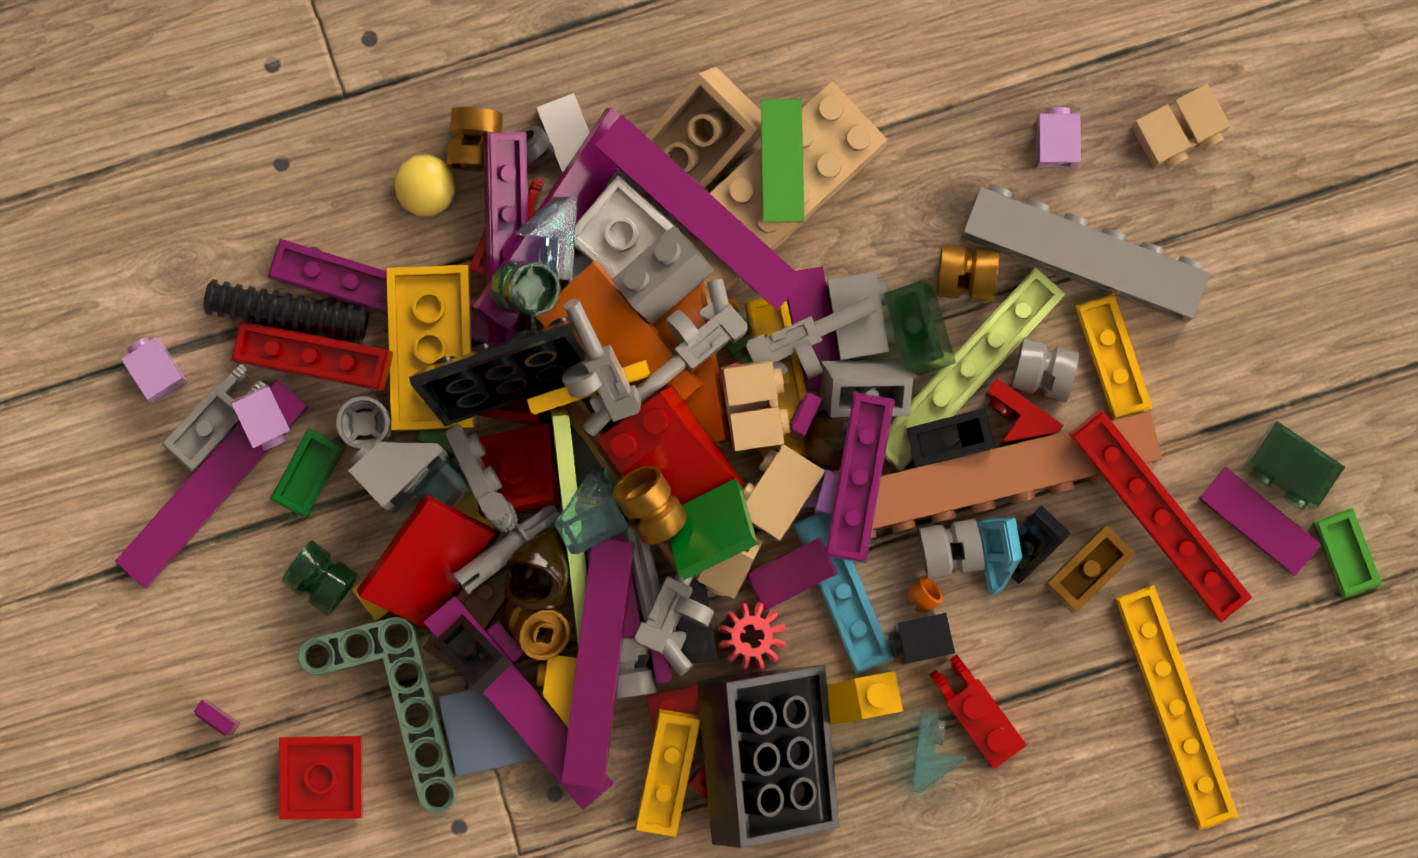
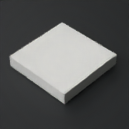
(619, 227)

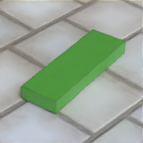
(782, 161)

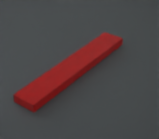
(1160, 515)

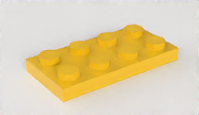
(425, 323)

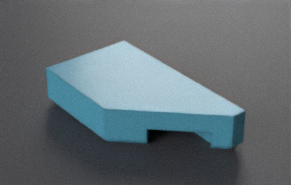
(1000, 551)

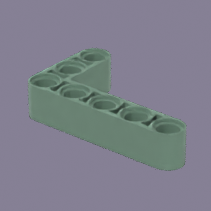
(403, 697)

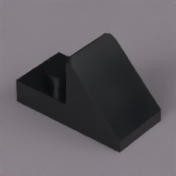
(951, 438)
(1038, 539)
(472, 653)

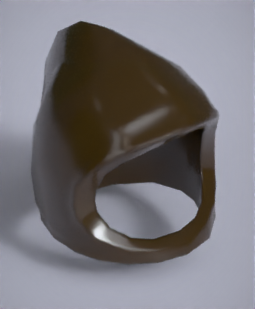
(826, 440)
(539, 566)

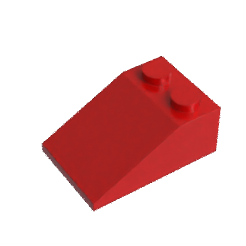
(674, 441)

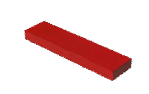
(312, 356)

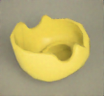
(424, 185)

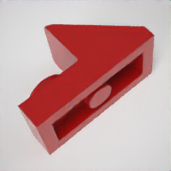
(1031, 420)

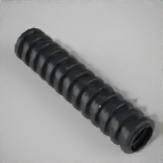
(286, 311)

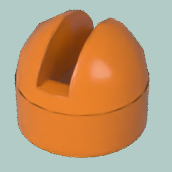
(925, 595)

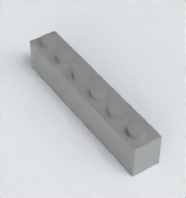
(1085, 253)

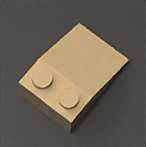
(708, 127)

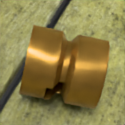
(467, 125)
(967, 273)
(649, 506)
(537, 632)

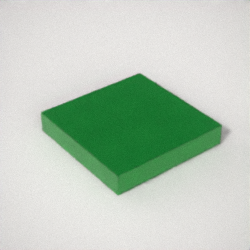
(714, 530)

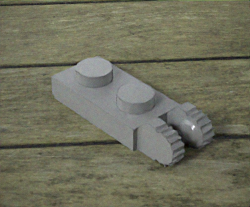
(207, 422)
(482, 480)

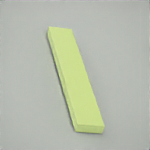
(975, 361)
(568, 488)

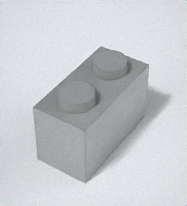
(662, 275)
(870, 334)
(867, 377)

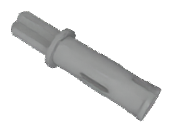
(496, 556)

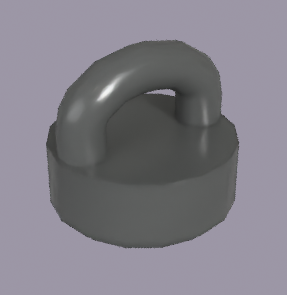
(538, 147)

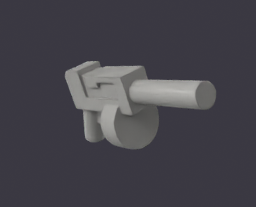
(802, 336)
(697, 345)
(598, 372)
(669, 607)

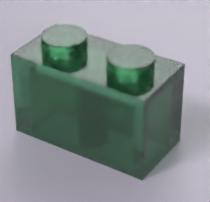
(919, 328)
(1293, 466)

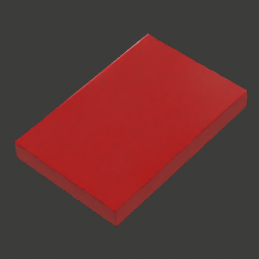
(419, 563)

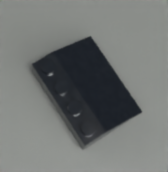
(499, 372)
(768, 755)

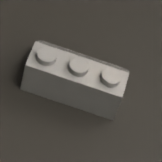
(394, 470)

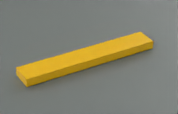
(1176, 707)

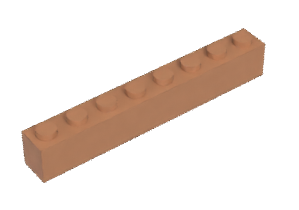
(999, 474)

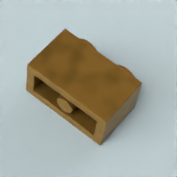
(1089, 569)

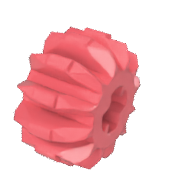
(745, 648)

